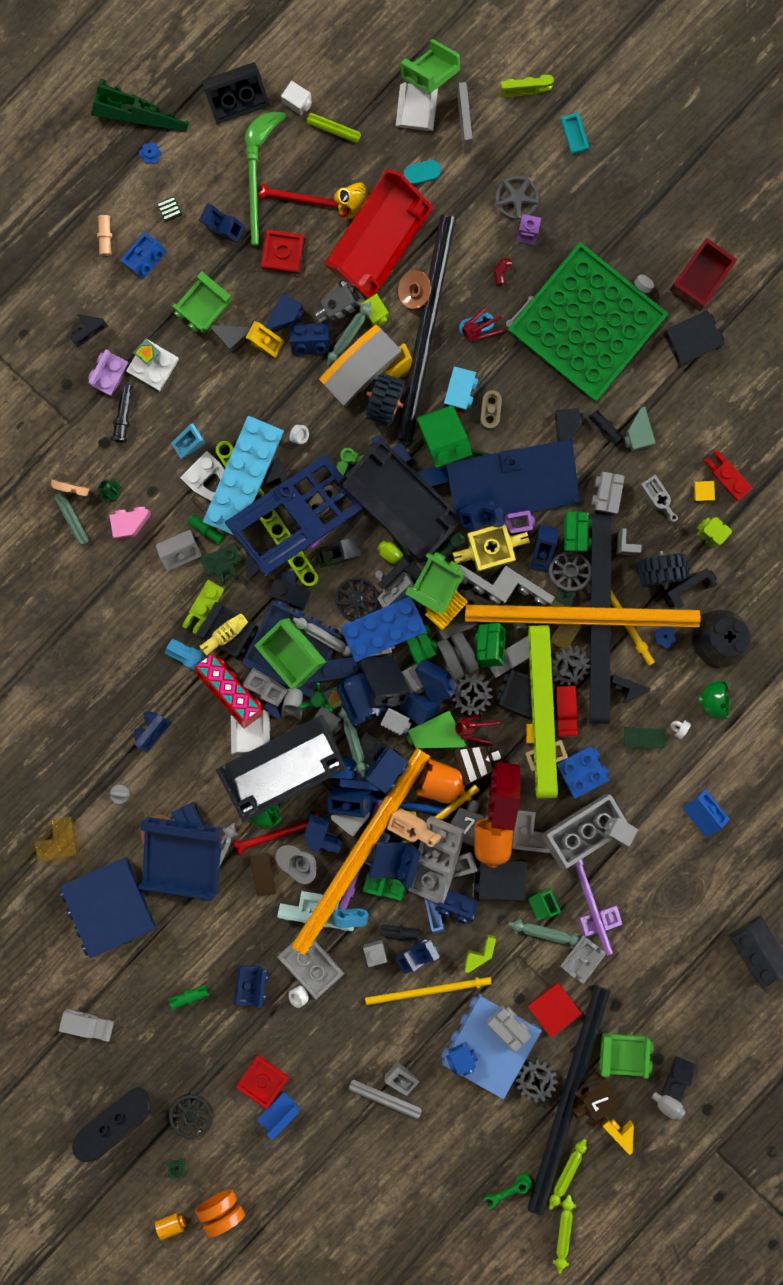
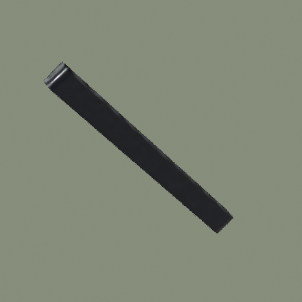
(600, 634)

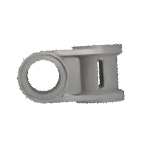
(291, 703)

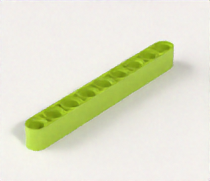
(271, 523)
(542, 712)

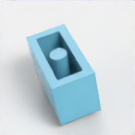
(460, 388)

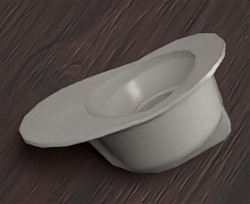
(297, 863)

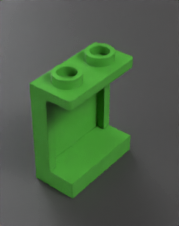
(431, 68)
(202, 304)
(436, 583)
(625, 1055)

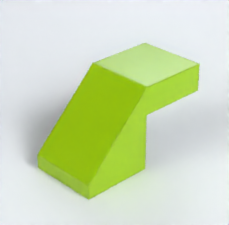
(475, 959)

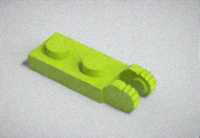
(526, 86)
(208, 596)

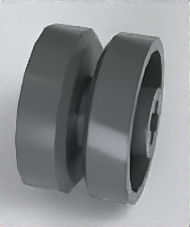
(460, 654)

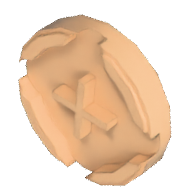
(68, 487)

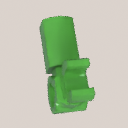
(347, 456)

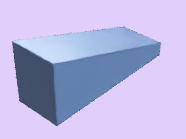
(434, 917)

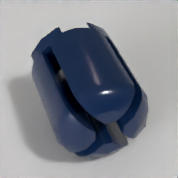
(354, 696)

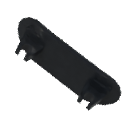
(112, 1126)

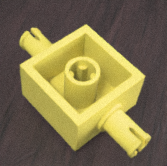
(484, 558)

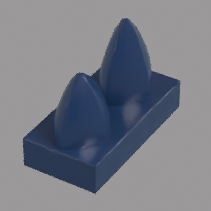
(156, 727)

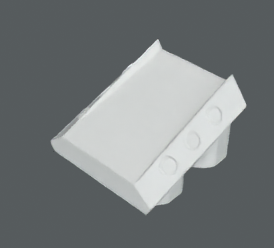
(416, 108)
(251, 737)

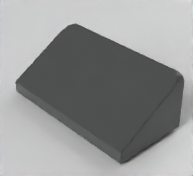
(457, 624)

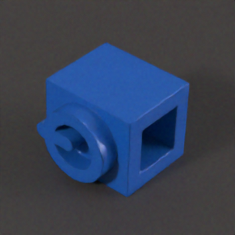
(462, 1059)

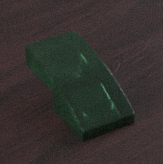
(644, 737)

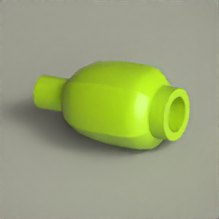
(390, 552)

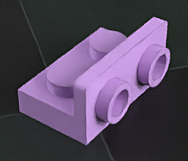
(108, 372)

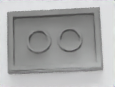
(464, 115)
(314, 970)

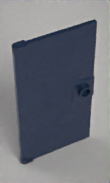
(517, 478)

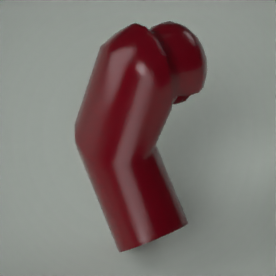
(499, 270)

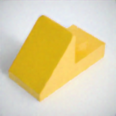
(264, 339)
(623, 1136)

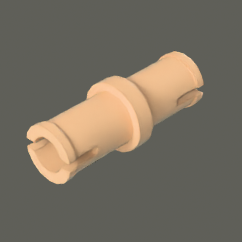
(104, 235)

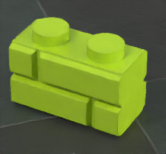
(713, 532)

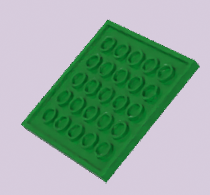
(587, 322)

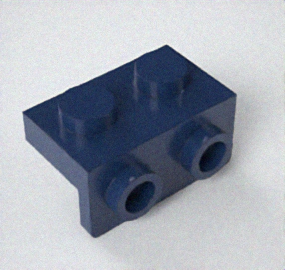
(309, 338)
(250, 986)

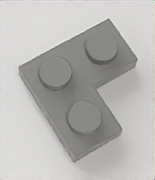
(524, 835)

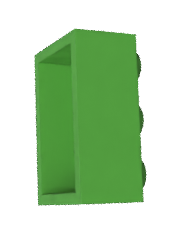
(290, 653)

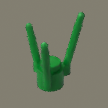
(317, 700)

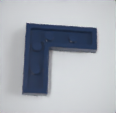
(332, 668)

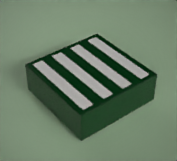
(169, 209)

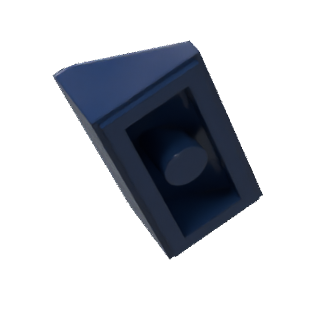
(435, 476)

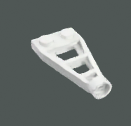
(200, 472)

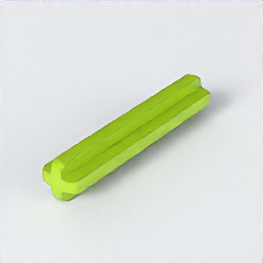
(333, 127)

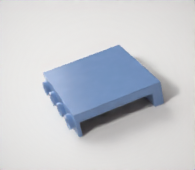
(496, 1062)

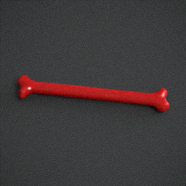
(267, 192)
(241, 846)

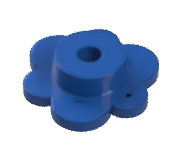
(150, 157)
(666, 642)

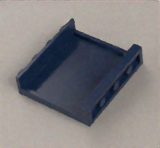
(275, 613)
(181, 858)
(107, 907)

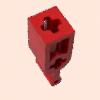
(566, 711)

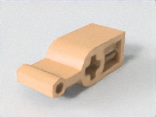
(412, 828)

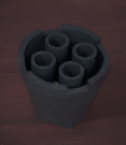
(710, 641)

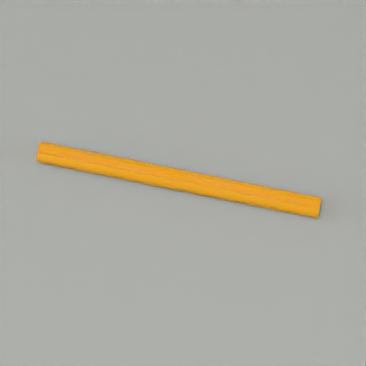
(582, 615)
(360, 852)

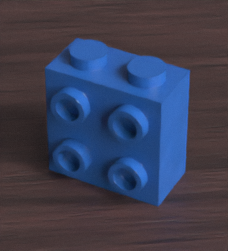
(582, 771)

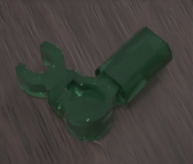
(453, 543)

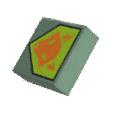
(147, 352)
(332, 698)

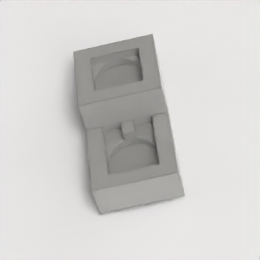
(265, 686)

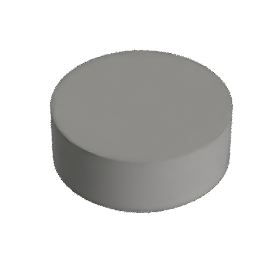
(644, 283)

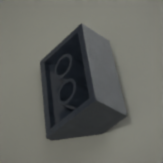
(235, 93)
(759, 951)

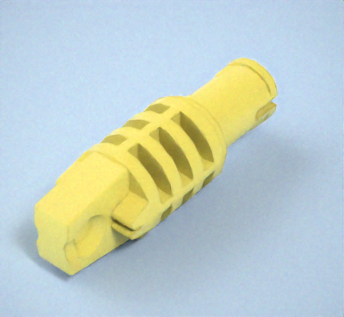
(225, 633)

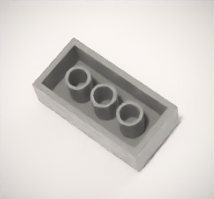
(581, 831)

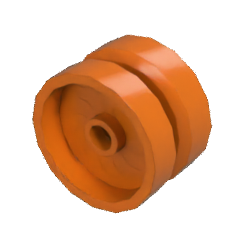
(220, 1213)

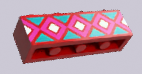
(228, 690)

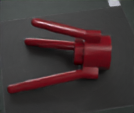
(471, 331)
(465, 728)

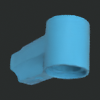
(185, 654)

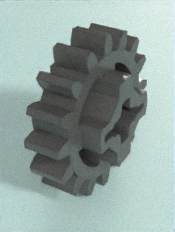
(578, 661)
(480, 695)
(544, 1077)

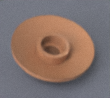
(408, 289)

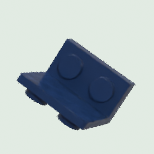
(395, 861)

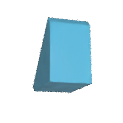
(188, 441)

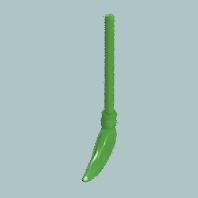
(255, 137)

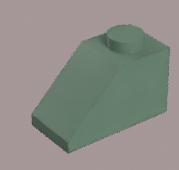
(639, 433)

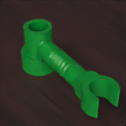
(522, 1178)

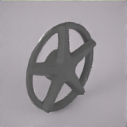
(516, 196)

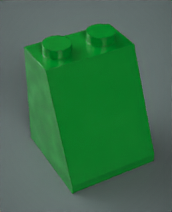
(444, 436)

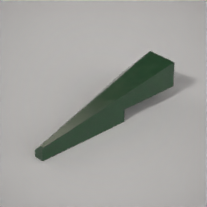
(117, 105)

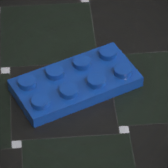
(383, 629)

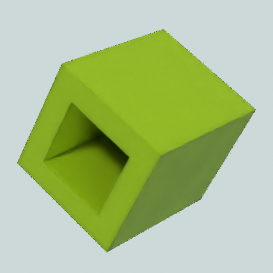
(379, 313)

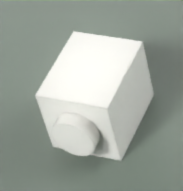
(296, 98)

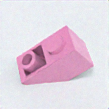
(128, 524)

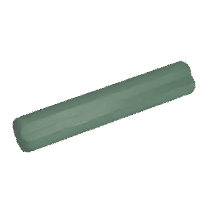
(71, 518)

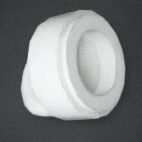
(299, 434)
(680, 732)
(298, 996)

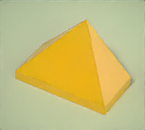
(401, 365)

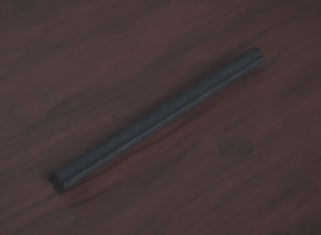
(426, 329)
(568, 1100)

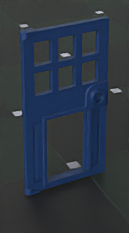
(295, 505)

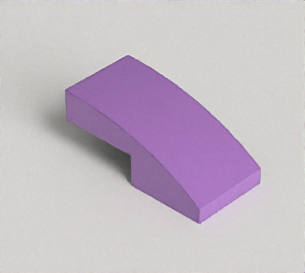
(609, 916)

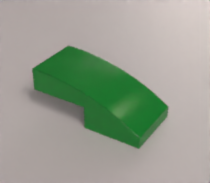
(385, 887)

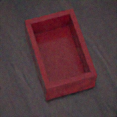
(703, 274)
(504, 796)

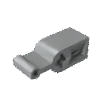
(653, 491)
(513, 656)
(86, 1025)

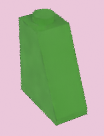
(436, 733)

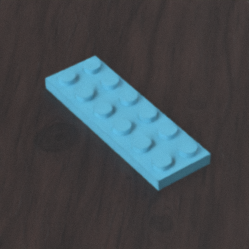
(243, 472)

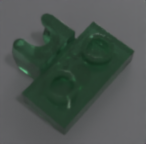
(222, 563)

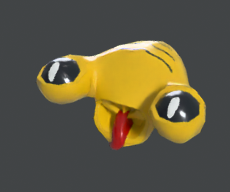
(351, 199)

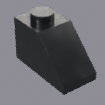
(568, 423)
(338, 552)

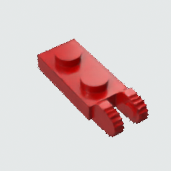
(728, 476)

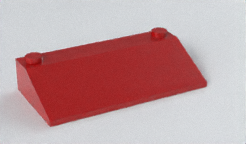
(379, 234)

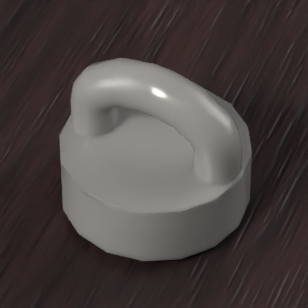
(119, 794)

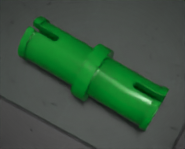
(205, 529)
(188, 997)

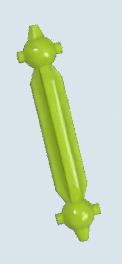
(567, 1174)
(564, 1234)

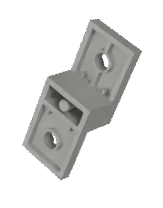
(504, 585)

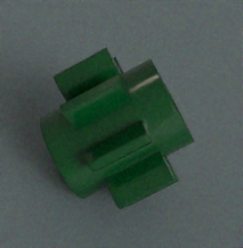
(109, 490)

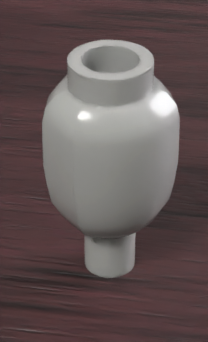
(669, 1106)

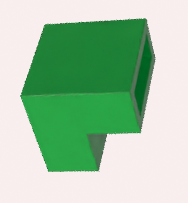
(543, 904)

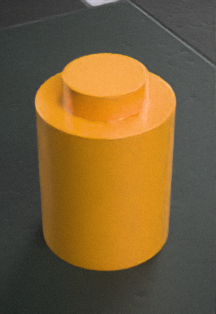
(170, 1226)

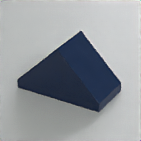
(420, 708)

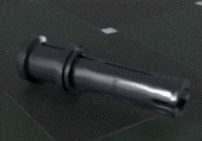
(121, 422)

